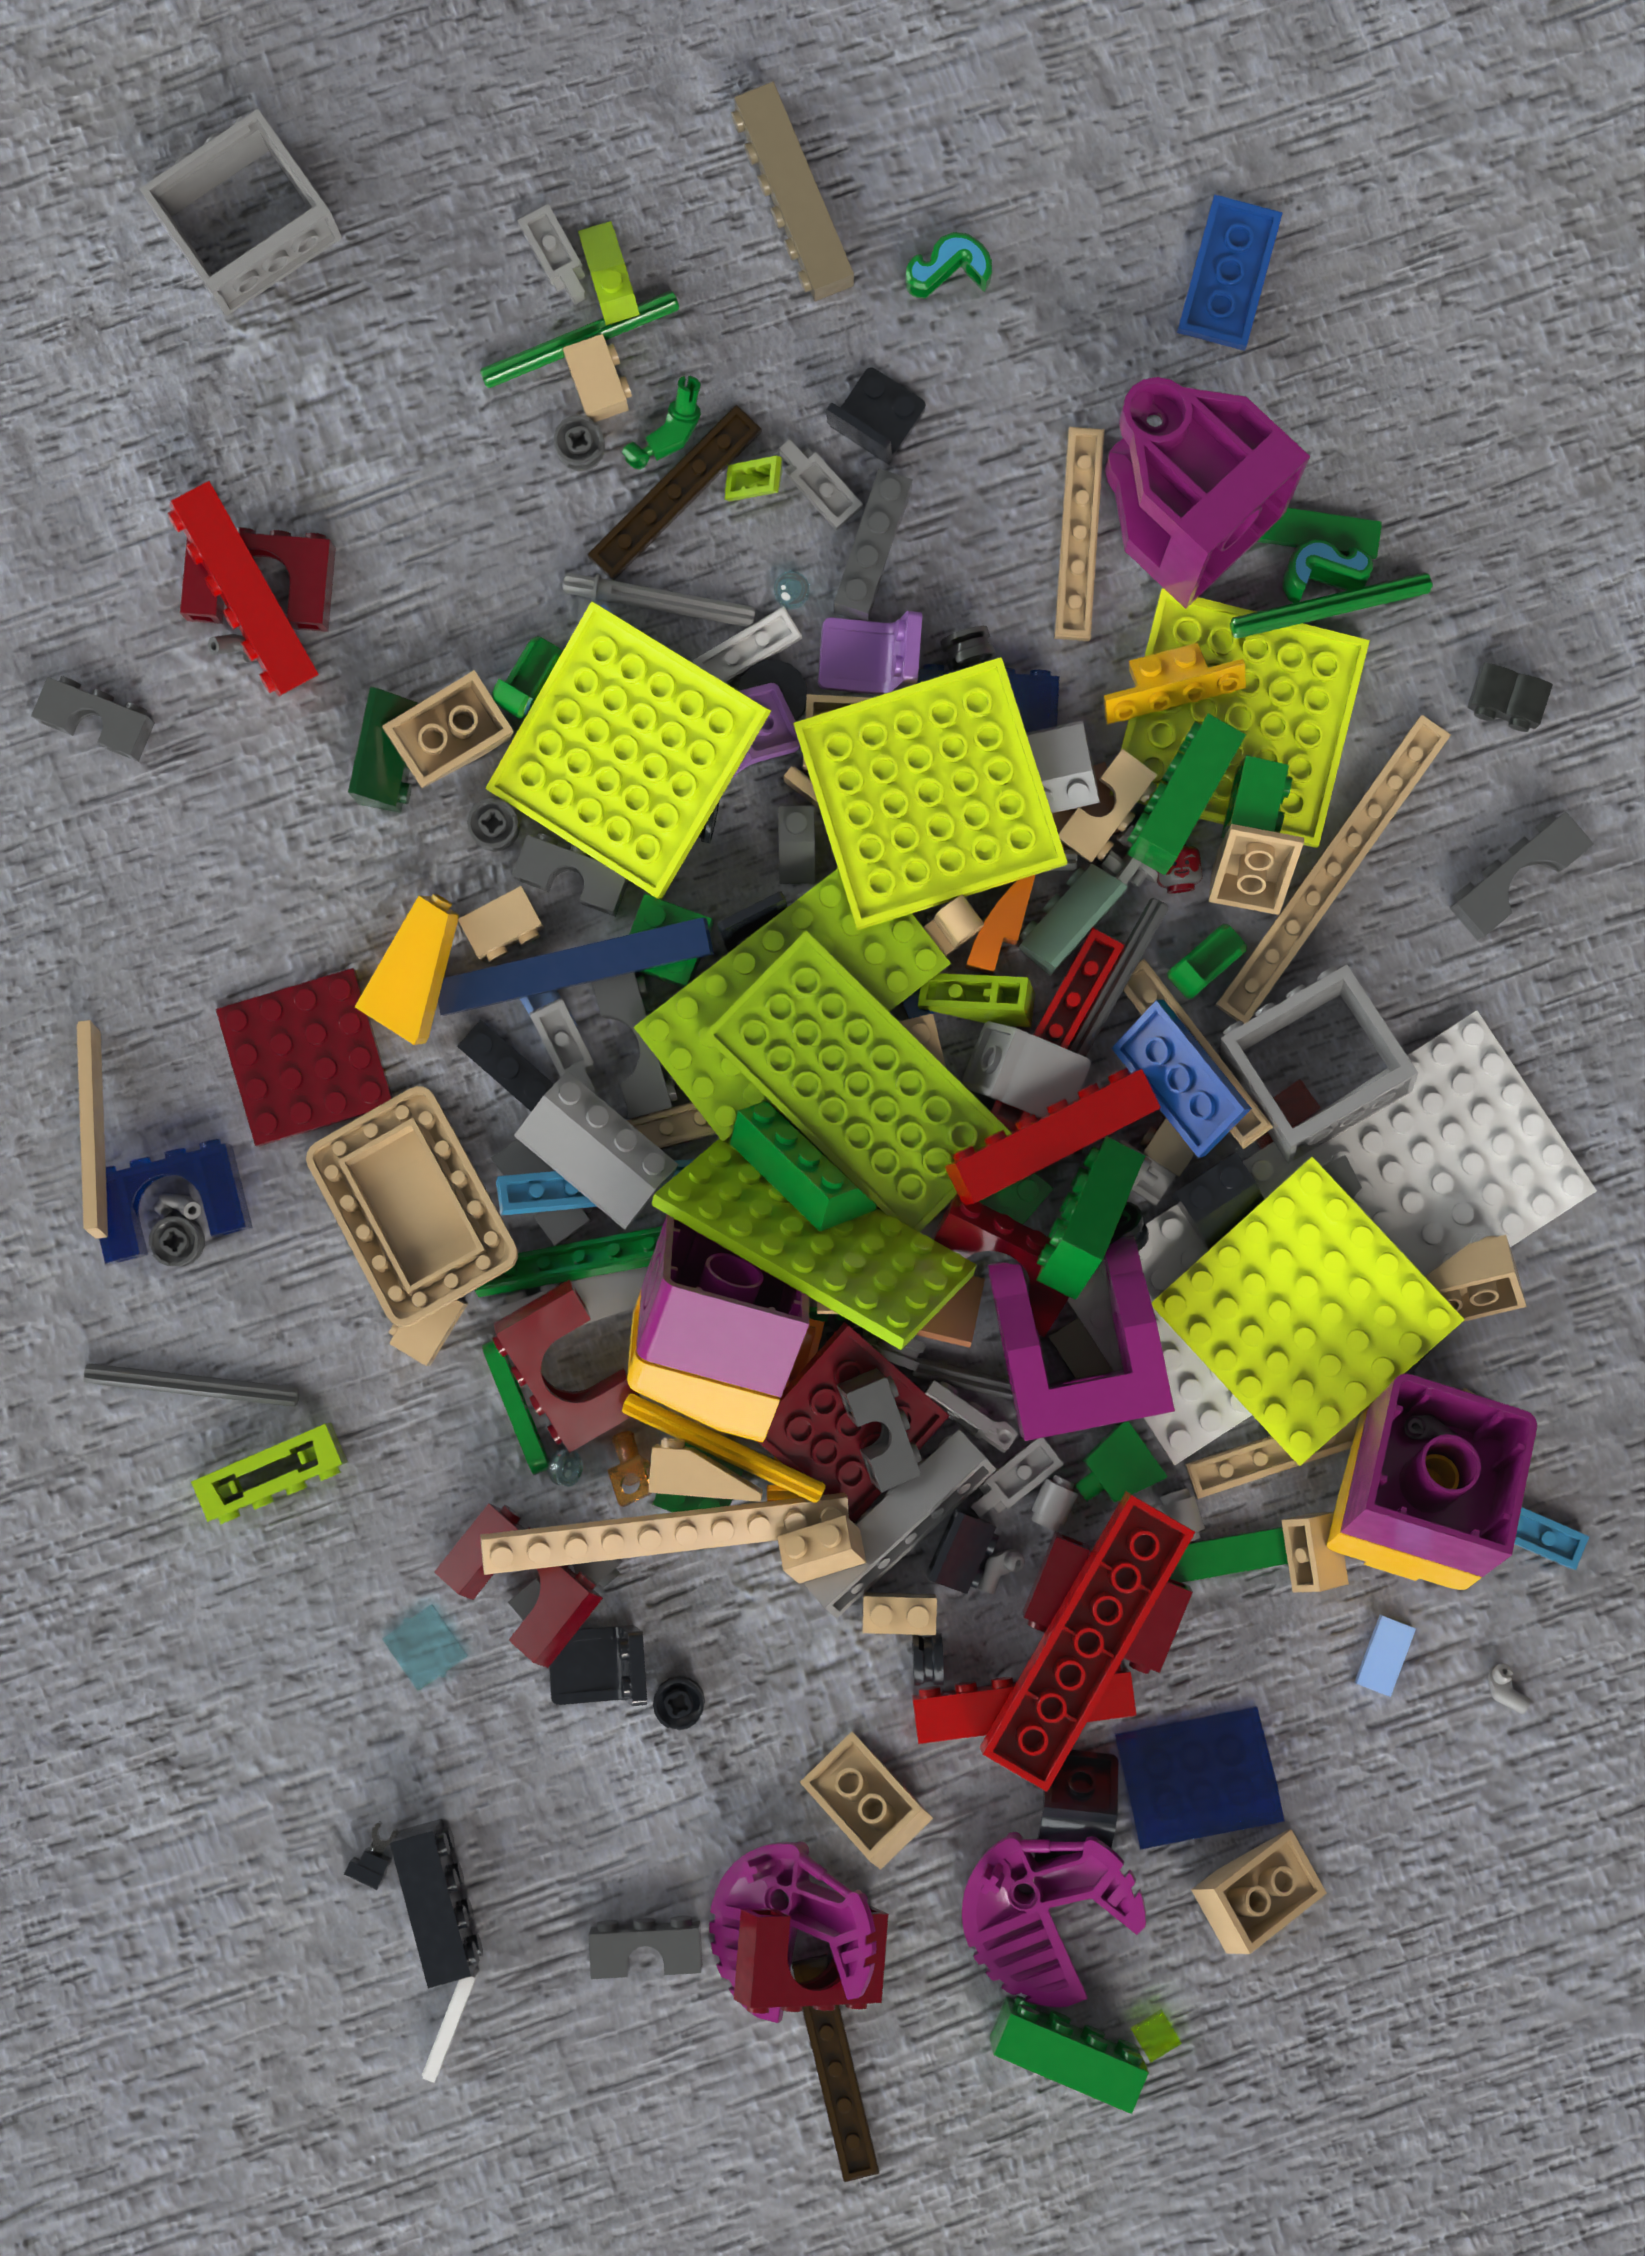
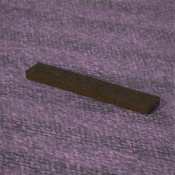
(675, 492)
(838, 2080)

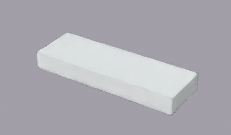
(750, 646)
(449, 2027)

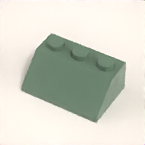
(1070, 917)

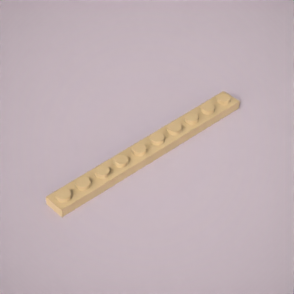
(1333, 870)
(654, 1533)

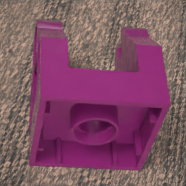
(1198, 482)
(1092, 1400)

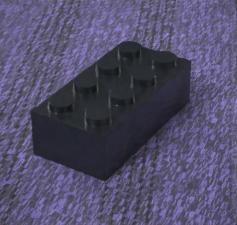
(436, 1902)

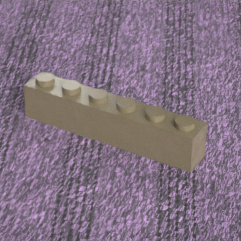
(793, 191)

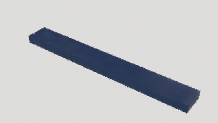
(575, 966)

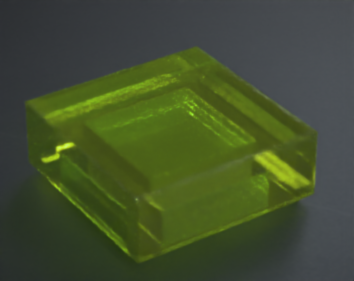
(1156, 2035)

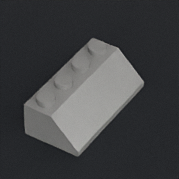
(1065, 766)
(596, 1150)

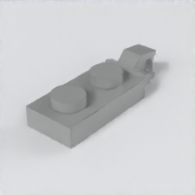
(554, 252)
(820, 485)
(564, 1041)
(971, 1416)
(1017, 1477)

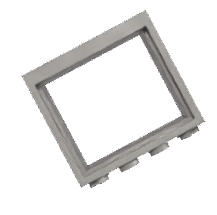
(210, 166)
(1351, 1110)

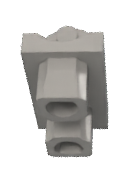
(1125, 868)
(1151, 1179)

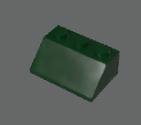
(378, 769)

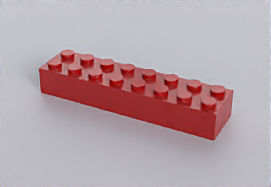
(1086, 1641)

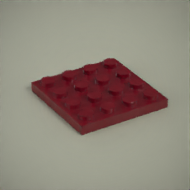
(304, 1057)
(814, 1429)

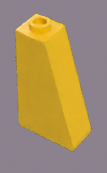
(412, 971)

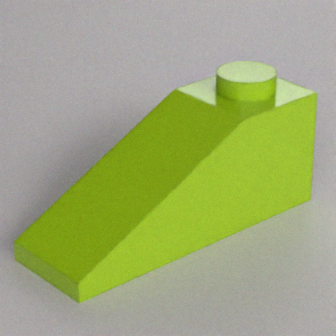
(608, 273)
(980, 998)

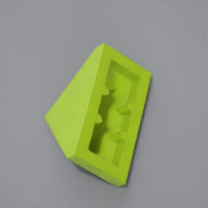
(753, 478)

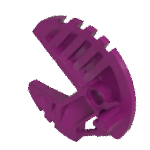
(760, 1882)
(1016, 1929)

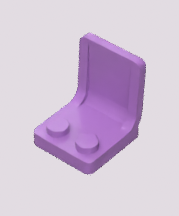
(870, 654)
(777, 733)

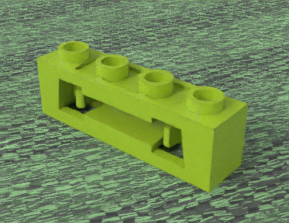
(215, 1498)

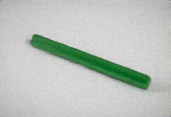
(553, 349)
(1331, 605)

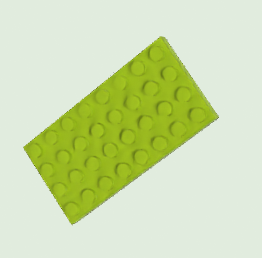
(884, 958)
(853, 1081)
(861, 1269)

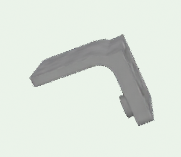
(1023, 1069)

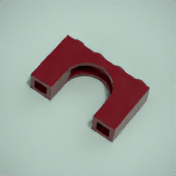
(310, 569)
(980, 1228)
(527, 1335)
(1057, 1574)
(563, 1599)
(765, 1976)

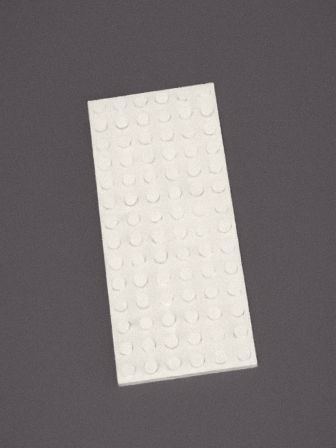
(1435, 1173)

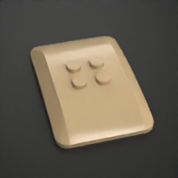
(411, 1206)

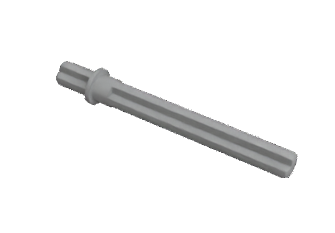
(658, 599)

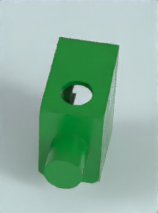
(1119, 1465)

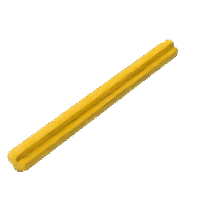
(723, 1448)

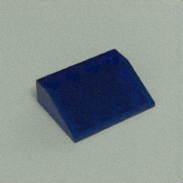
(1198, 1778)

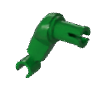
(674, 434)

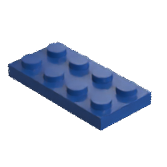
(1229, 272)
(1183, 1078)

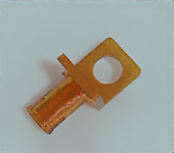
(631, 1470)

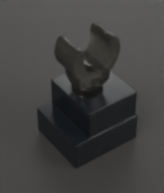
(373, 1863)

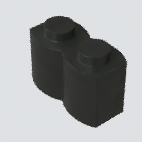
(1509, 696)

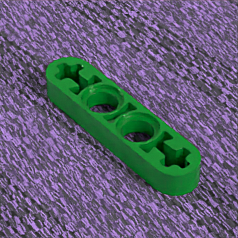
(517, 1409)

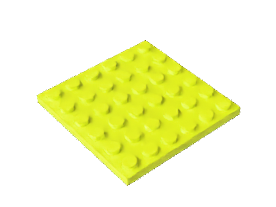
(1291, 710)
(627, 750)
(930, 793)
(1306, 1311)

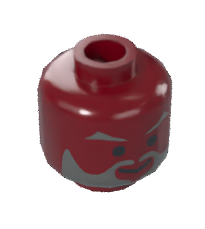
(1183, 873)

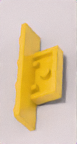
(1171, 681)

